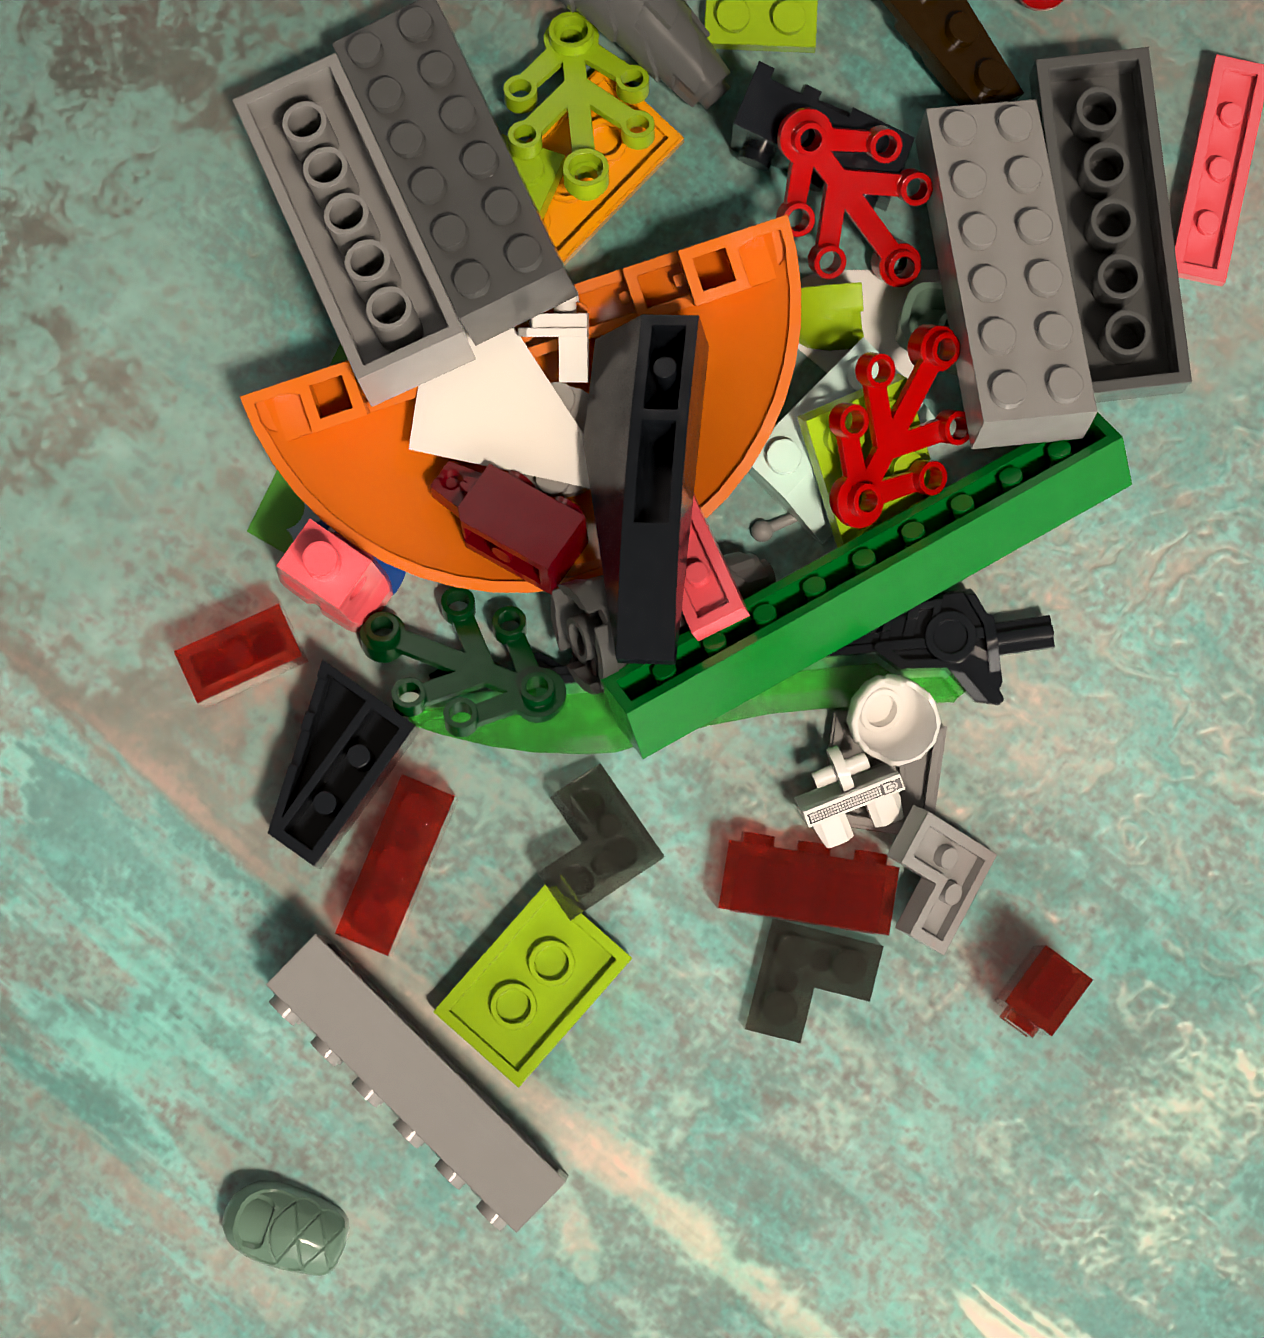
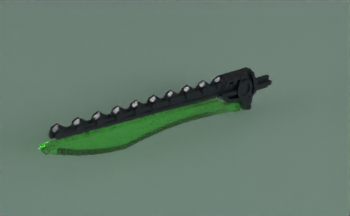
(939, 634)

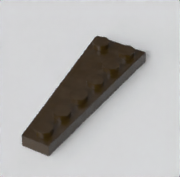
(956, 49)

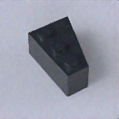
(770, 102)
(338, 765)

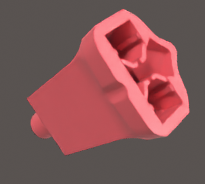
(335, 576)

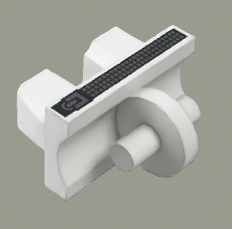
(846, 787)

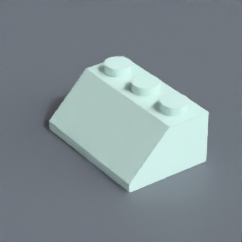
(784, 462)

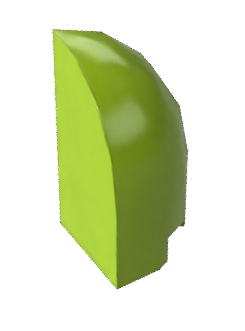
(831, 316)

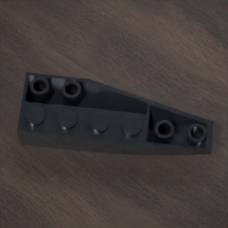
(643, 474)

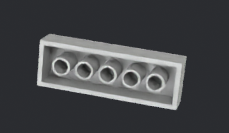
(353, 230)
(1005, 274)
(417, 1081)

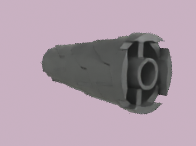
(664, 41)
(584, 624)

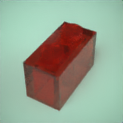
(241, 656)
(1041, 992)

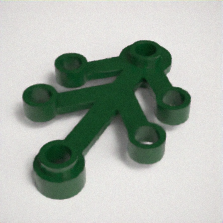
(467, 669)

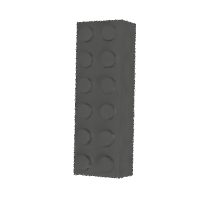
(454, 170)
(1115, 219)

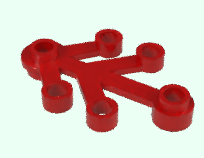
(845, 192)
(892, 430)

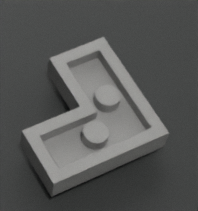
(950, 875)

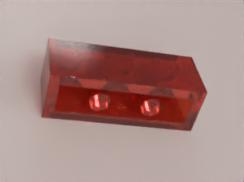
(396, 865)
(809, 884)

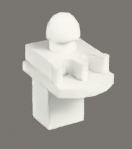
(573, 338)

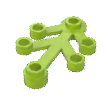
(578, 98)

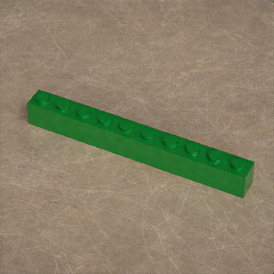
(868, 583)

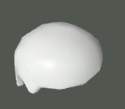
(893, 719)

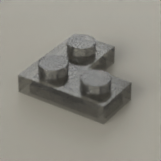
(612, 844)
(795, 964)

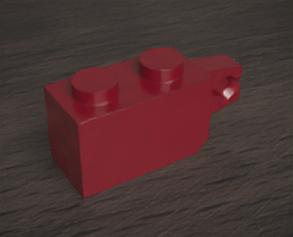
(514, 522)

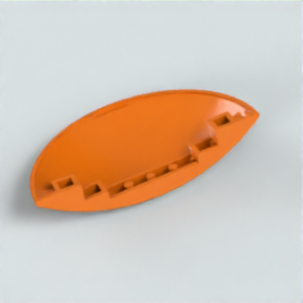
(375, 492)

